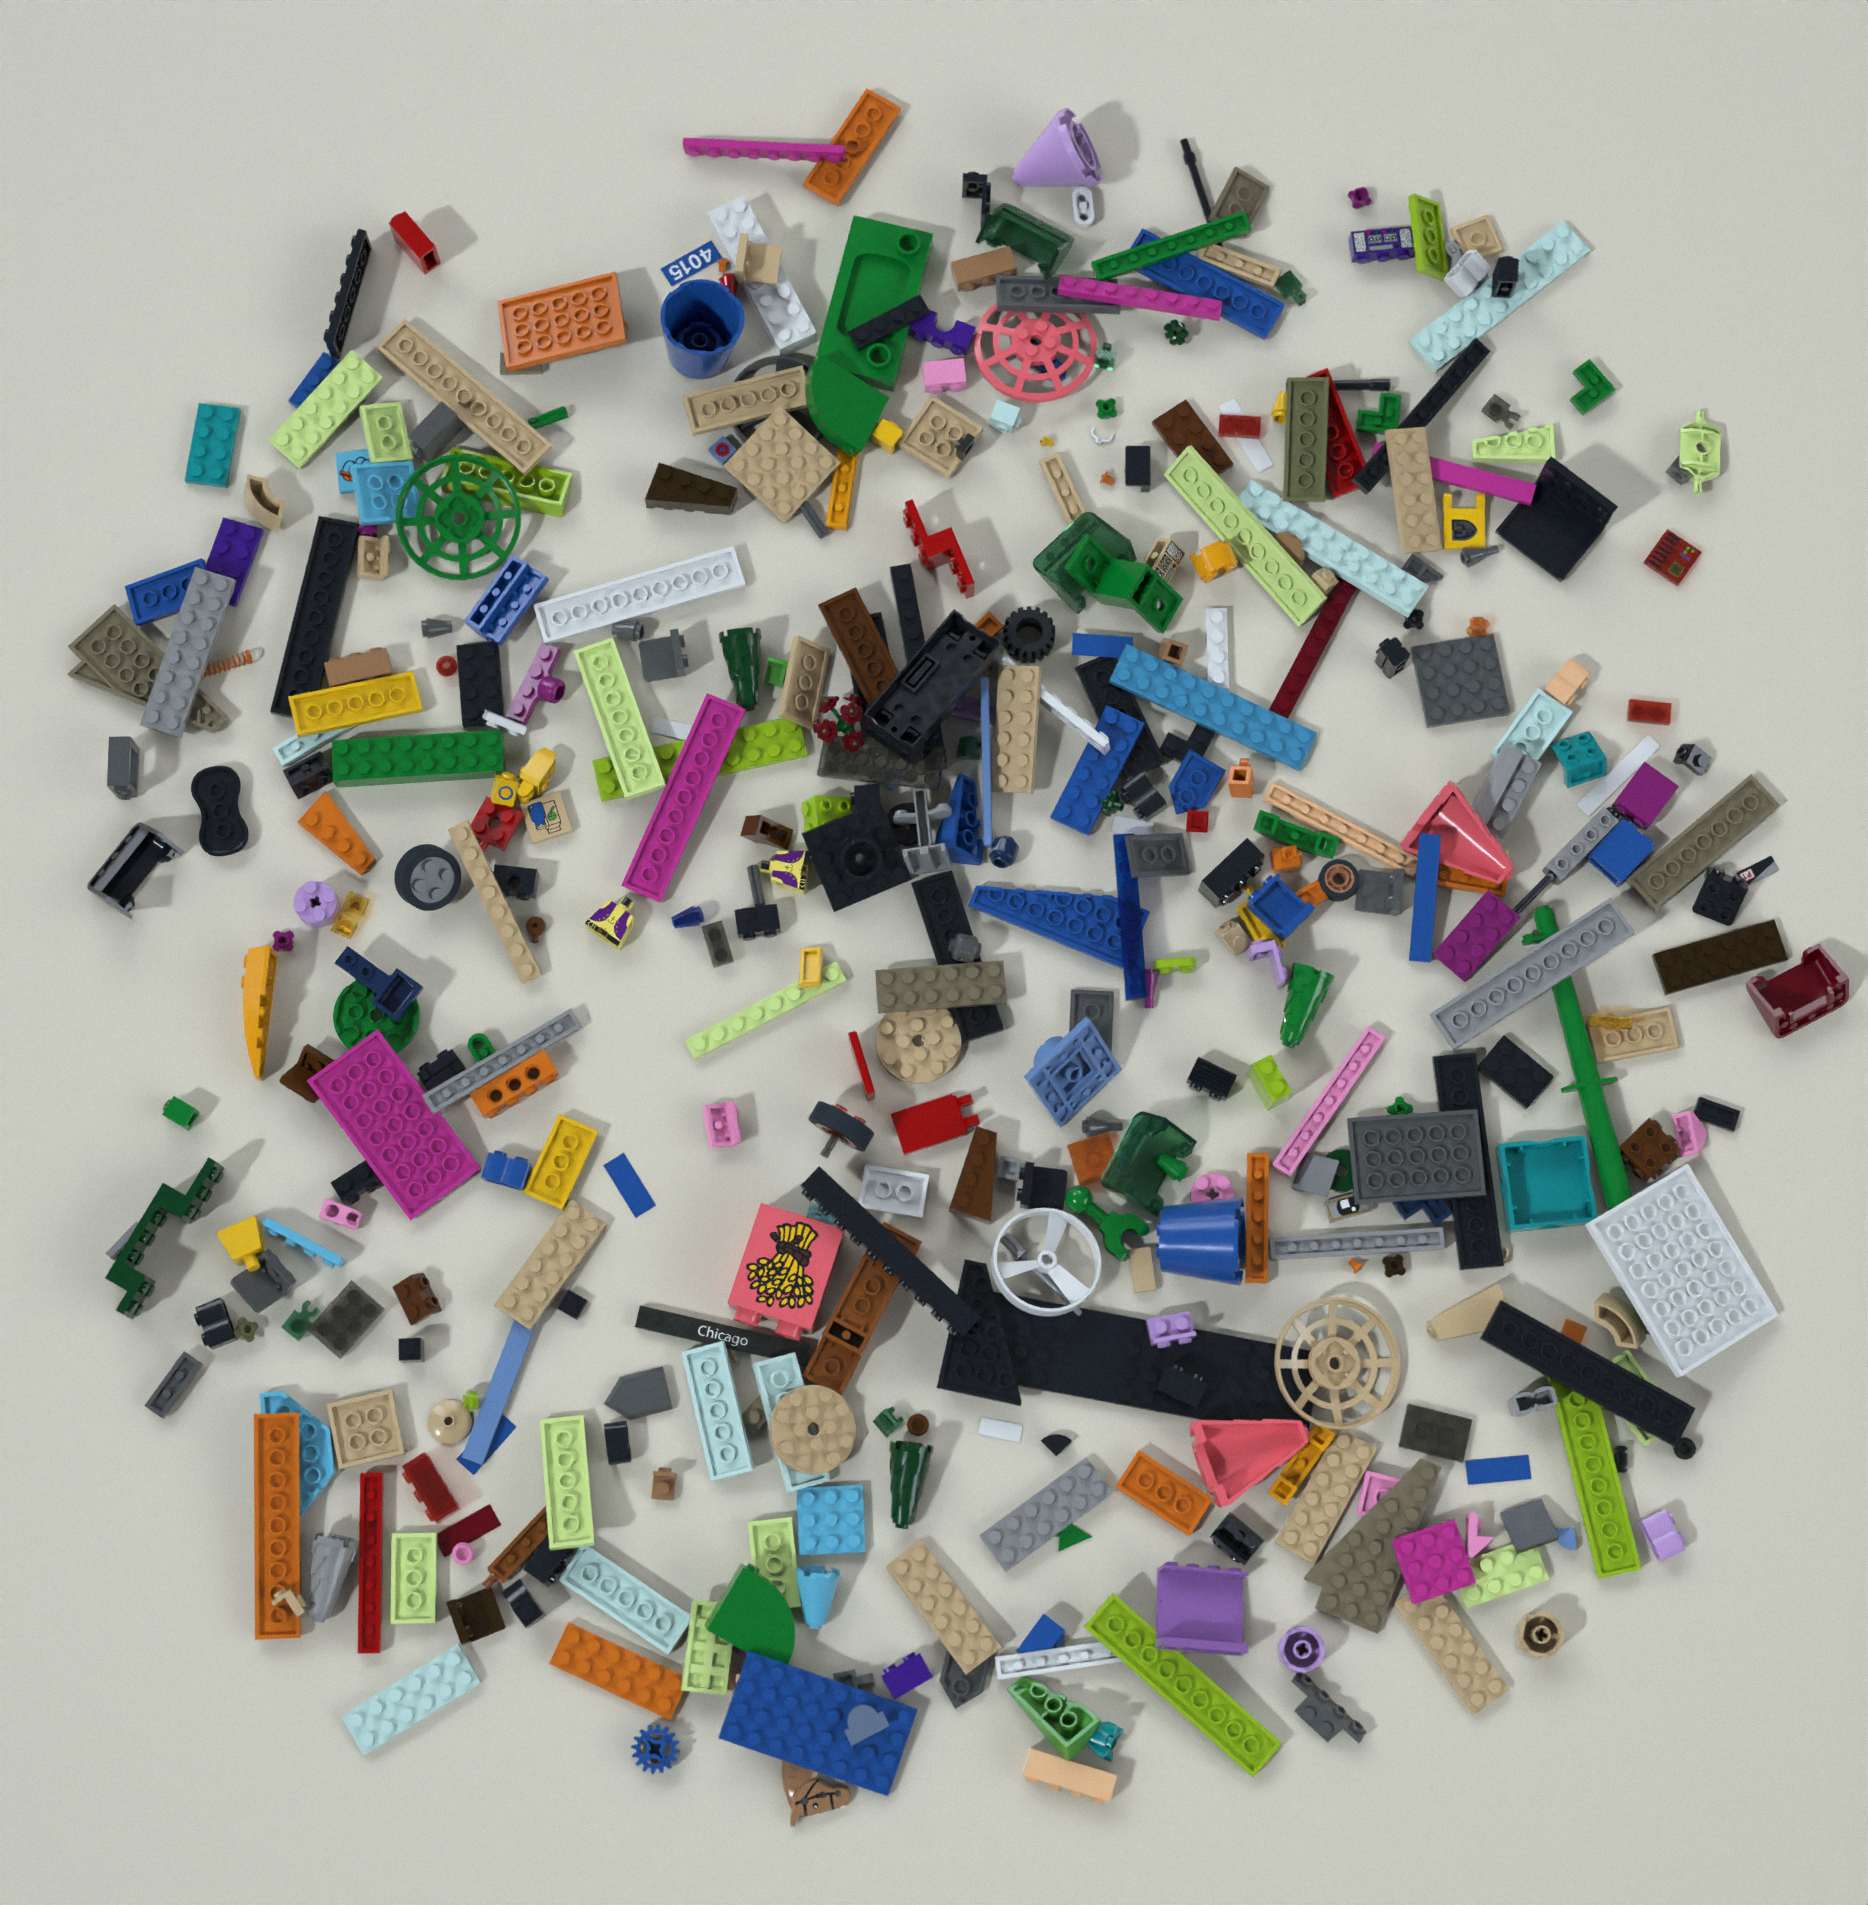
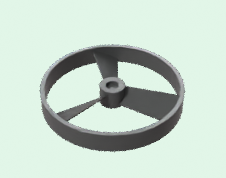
(782, 363)

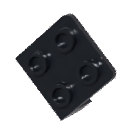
(977, 187)
(1720, 896)
(1041, 1187)

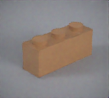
(982, 269)
(358, 667)

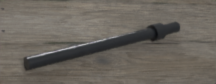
(1190, 159)

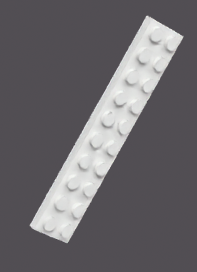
(639, 595)

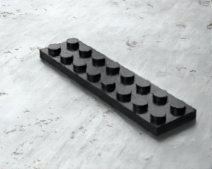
(943, 920)

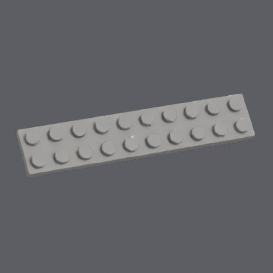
(1532, 974)

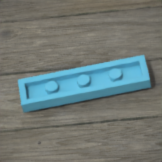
(294, 1239)

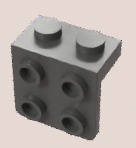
(663, 657)
(266, 1284)

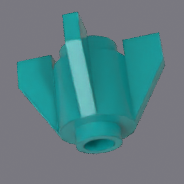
(1105, 1740)

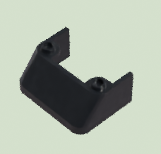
(130, 866)

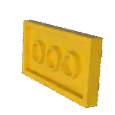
(560, 1162)

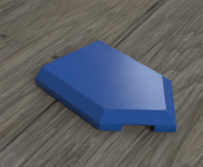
(1194, 782)

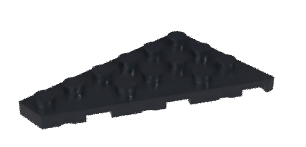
(980, 1359)

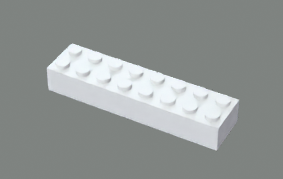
(774, 304)

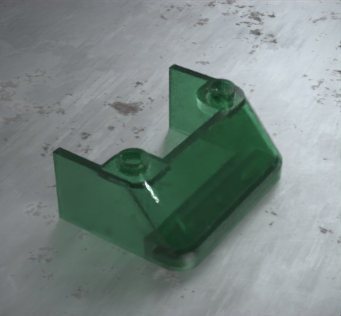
(1026, 235)

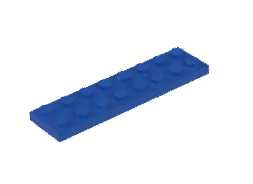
(1195, 277)

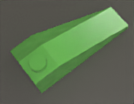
(1061, 1721)

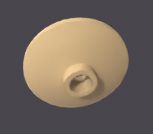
(457, 1430)

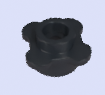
(1418, 615)

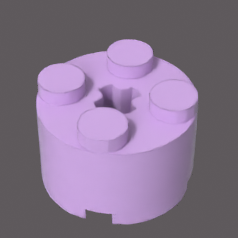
(312, 893)
(1311, 1643)

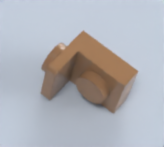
(663, 1484)

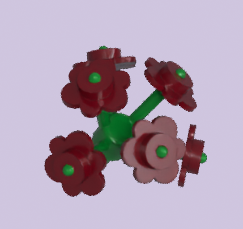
(849, 715)

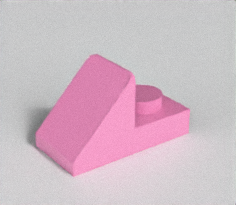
(1474, 1543)

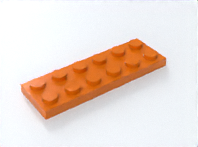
(860, 136)
(618, 1671)

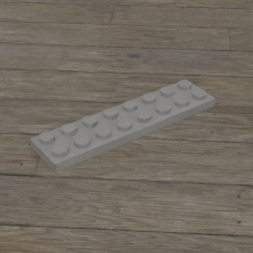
(188, 652)

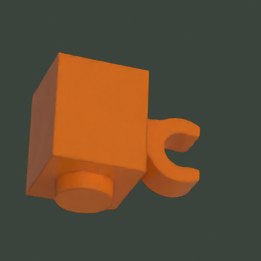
(1241, 780)
(1285, 859)

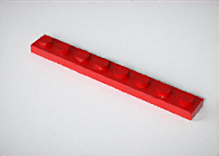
(370, 1563)

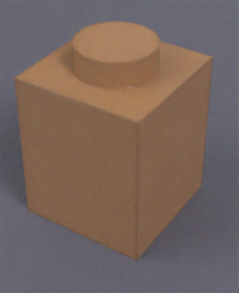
(1172, 651)

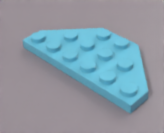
(316, 1446)

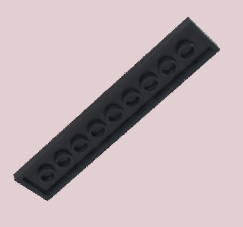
(316, 611)
(1473, 1217)
(1587, 1373)

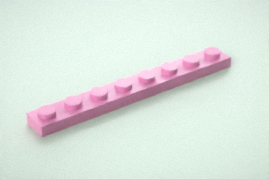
(1328, 1101)

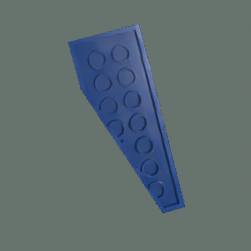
(1073, 920)

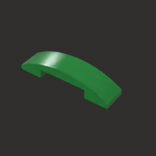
(1290, 835)

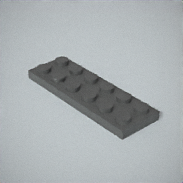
(1040, 295)

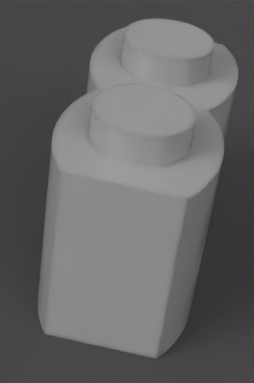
(1527, 1402)

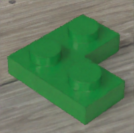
(1595, 387)
(1384, 419)

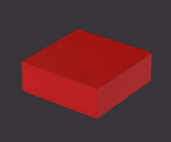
(1197, 821)

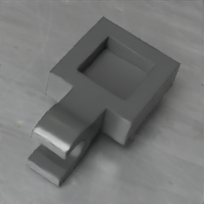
(850, 1678)

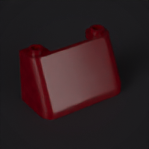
(1800, 993)

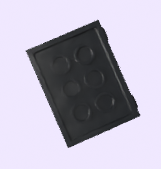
(1560, 522)

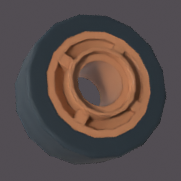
(1344, 870)

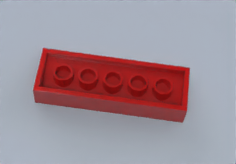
(1343, 450)

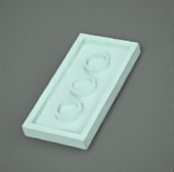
(1535, 726)

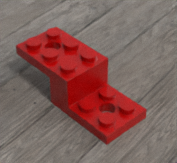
(938, 549)

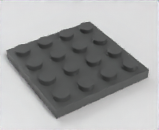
(1460, 681)

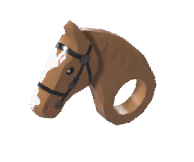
(809, 1793)

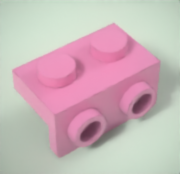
(722, 1125)

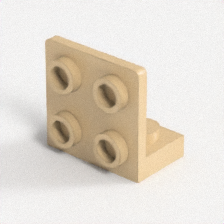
(757, 262)

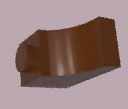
(766, 831)

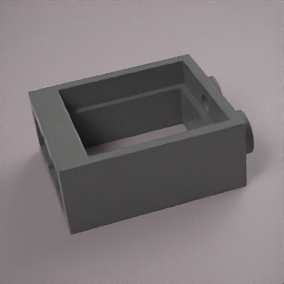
(123, 767)

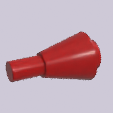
(730, 282)

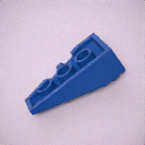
(961, 828)

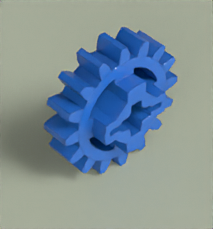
(665, 1760)

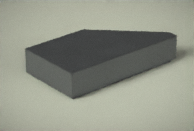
(1421, 570)

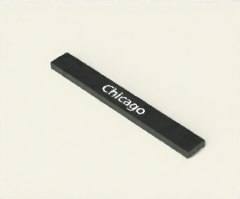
(712, 1332)

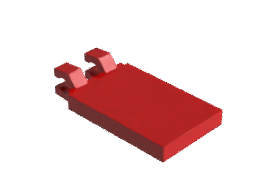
(933, 1123)

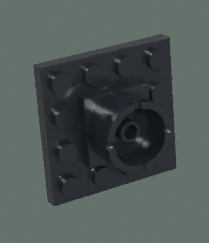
(835, 849)

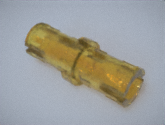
(1609, 1021)

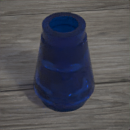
(690, 917)

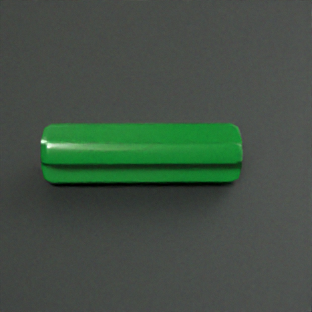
(548, 417)

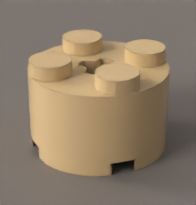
(1548, 1625)

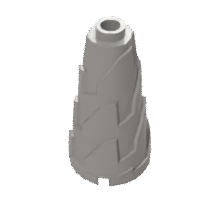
(328, 1570)

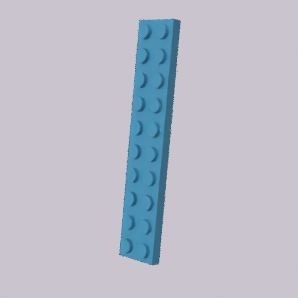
(1212, 707)

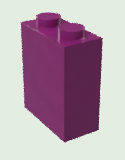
(1645, 796)

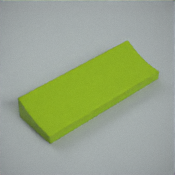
(539, 491)

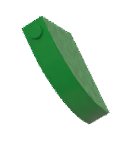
(842, 405)
(754, 1616)

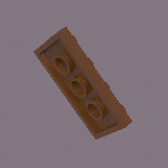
(1183, 428)

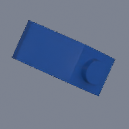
(1042, 1636)

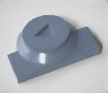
(864, 1722)

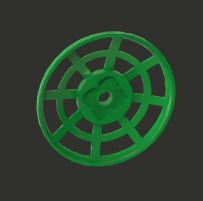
(446, 510)

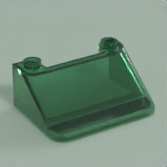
(1055, 556)

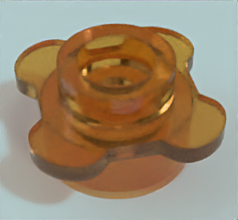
(1478, 622)

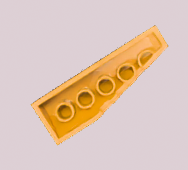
(257, 1003)

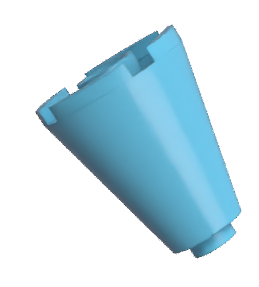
(816, 1592)

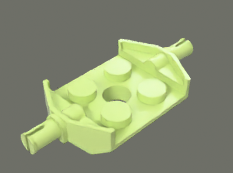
(1698, 465)

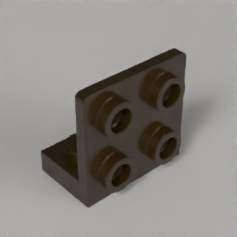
(476, 1616)

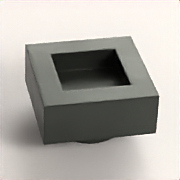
(964, 446)

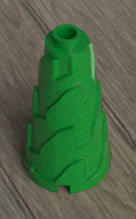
(1305, 994)

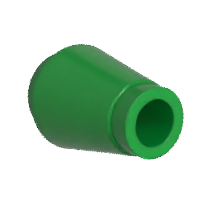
(1173, 1167)

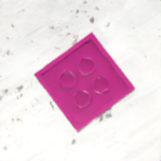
(1433, 1561)

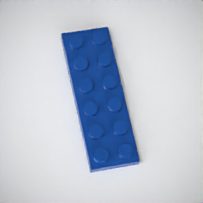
(1097, 773)

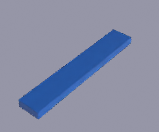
(1424, 897)

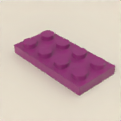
(1476, 935)

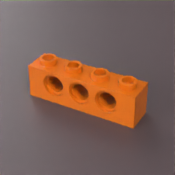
(483, 1095)

